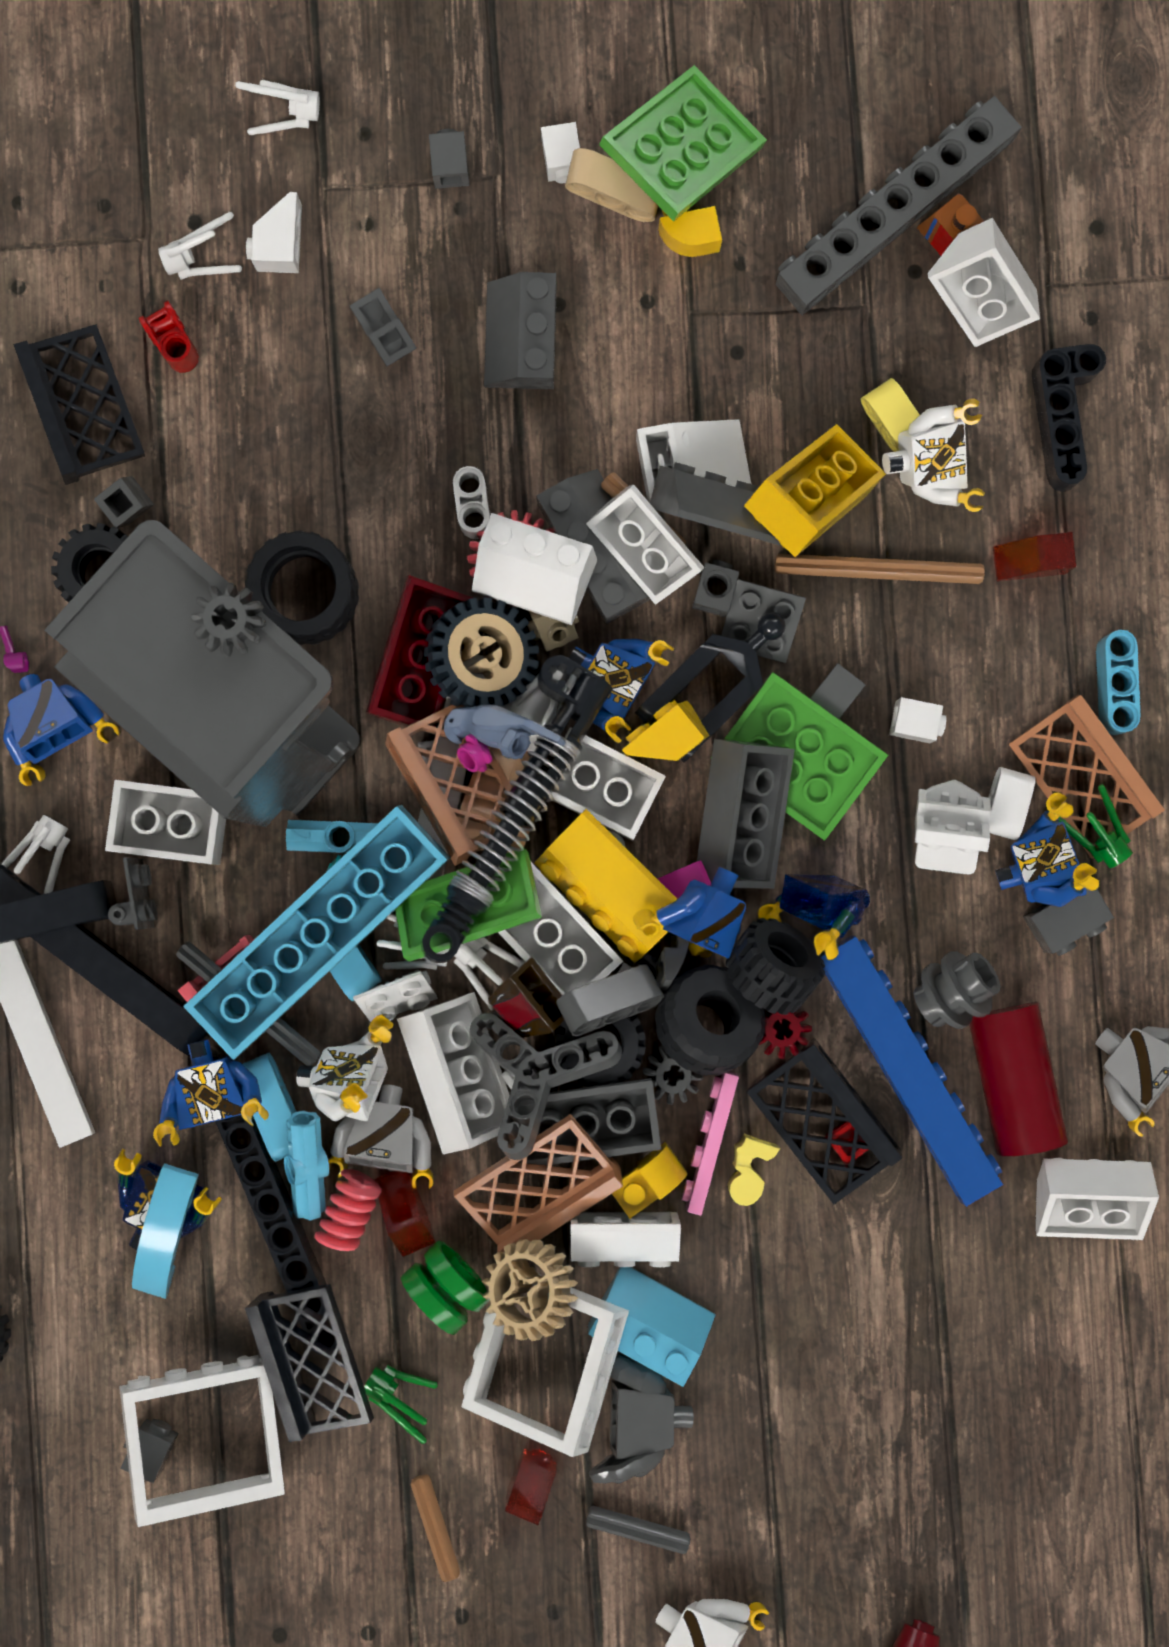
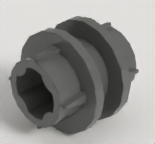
(956, 989)

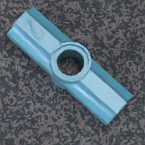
(318, 835)
(306, 1165)

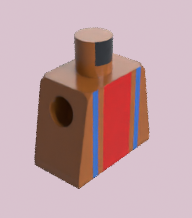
(948, 222)

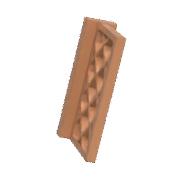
(1105, 751)
(427, 789)
(562, 1203)

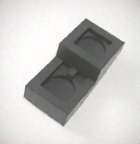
(382, 327)
(838, 691)
(670, 961)

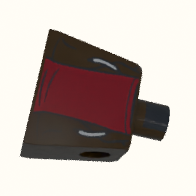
(528, 1001)

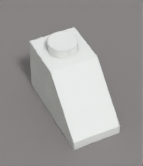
(277, 237)

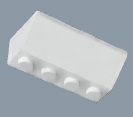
(454, 1074)

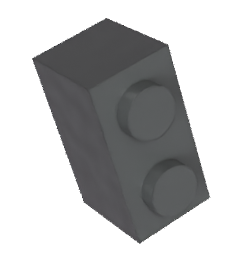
(1060, 927)

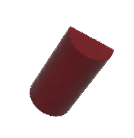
(402, 684)
(1018, 1081)

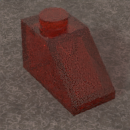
(1035, 557)
(404, 1213)
(530, 1485)

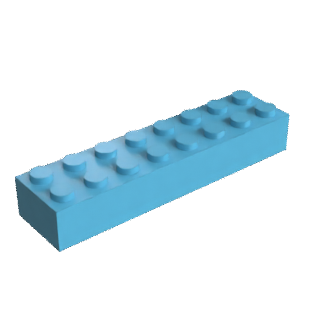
(317, 931)

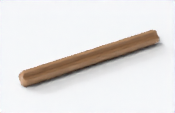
(879, 568)

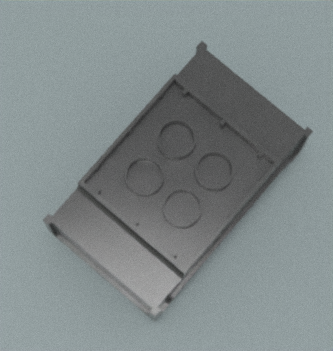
(235, 729)

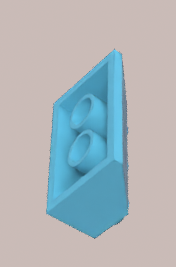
(661, 1325)

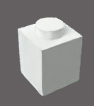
(558, 145)
(917, 720)

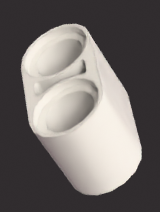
(471, 502)
(1010, 802)

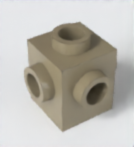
(551, 631)

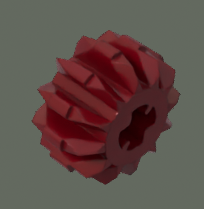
(790, 1038)

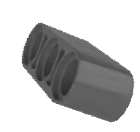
(610, 1000)

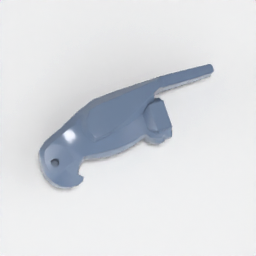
(496, 729)

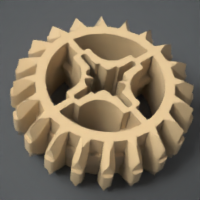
(514, 1270)

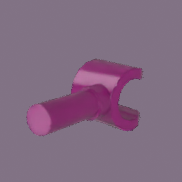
(16, 662)

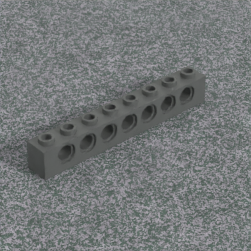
(987, 120)

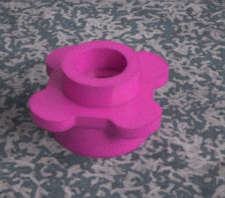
(474, 754)

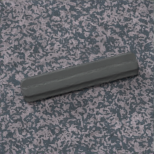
(638, 1529)

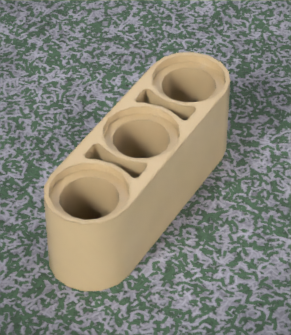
(608, 185)

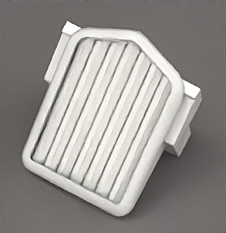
(951, 827)

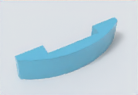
(162, 1230)

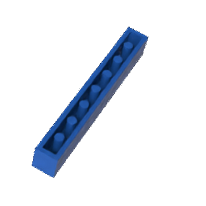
(910, 1072)

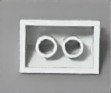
(985, 284)
(644, 544)
(533, 568)
(1095, 1198)
(625, 1240)

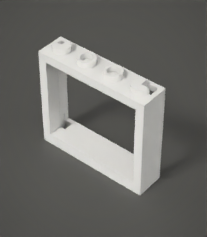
(590, 1390)
(213, 1496)

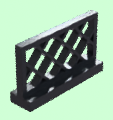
(51, 415)
(849, 1103)
(285, 1365)

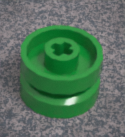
(445, 1287)

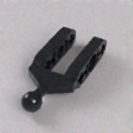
(740, 653)

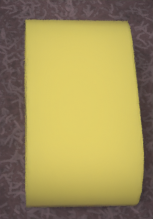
(889, 411)

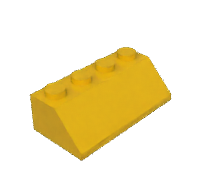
(605, 883)

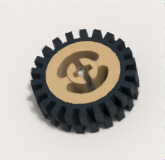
(460, 626)

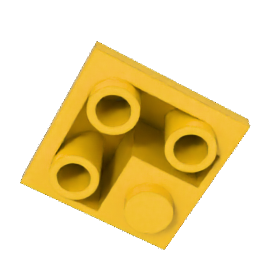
(671, 736)

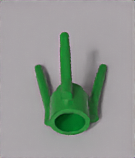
(1111, 847)
(380, 1391)

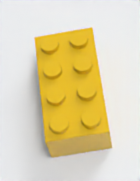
(814, 490)

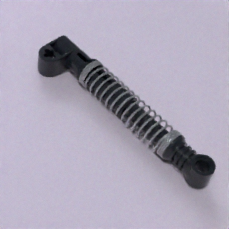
(523, 802)

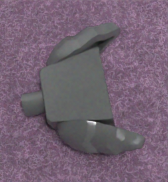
(639, 1422)

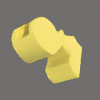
(746, 1184)

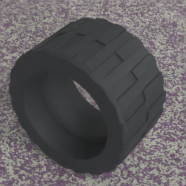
(294, 545)

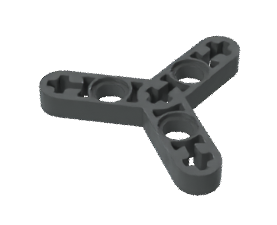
(538, 1089)

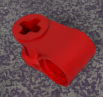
(168, 334)

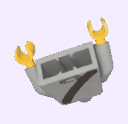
(1136, 1071)
(386, 1141)

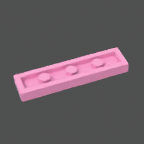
(705, 1156)

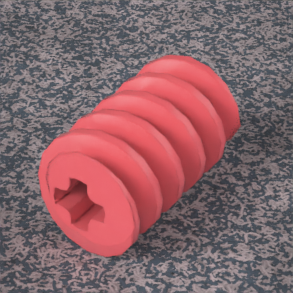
(351, 1211)

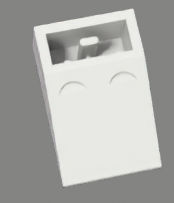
(700, 444)

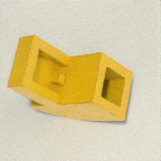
(692, 233)
(651, 1179)

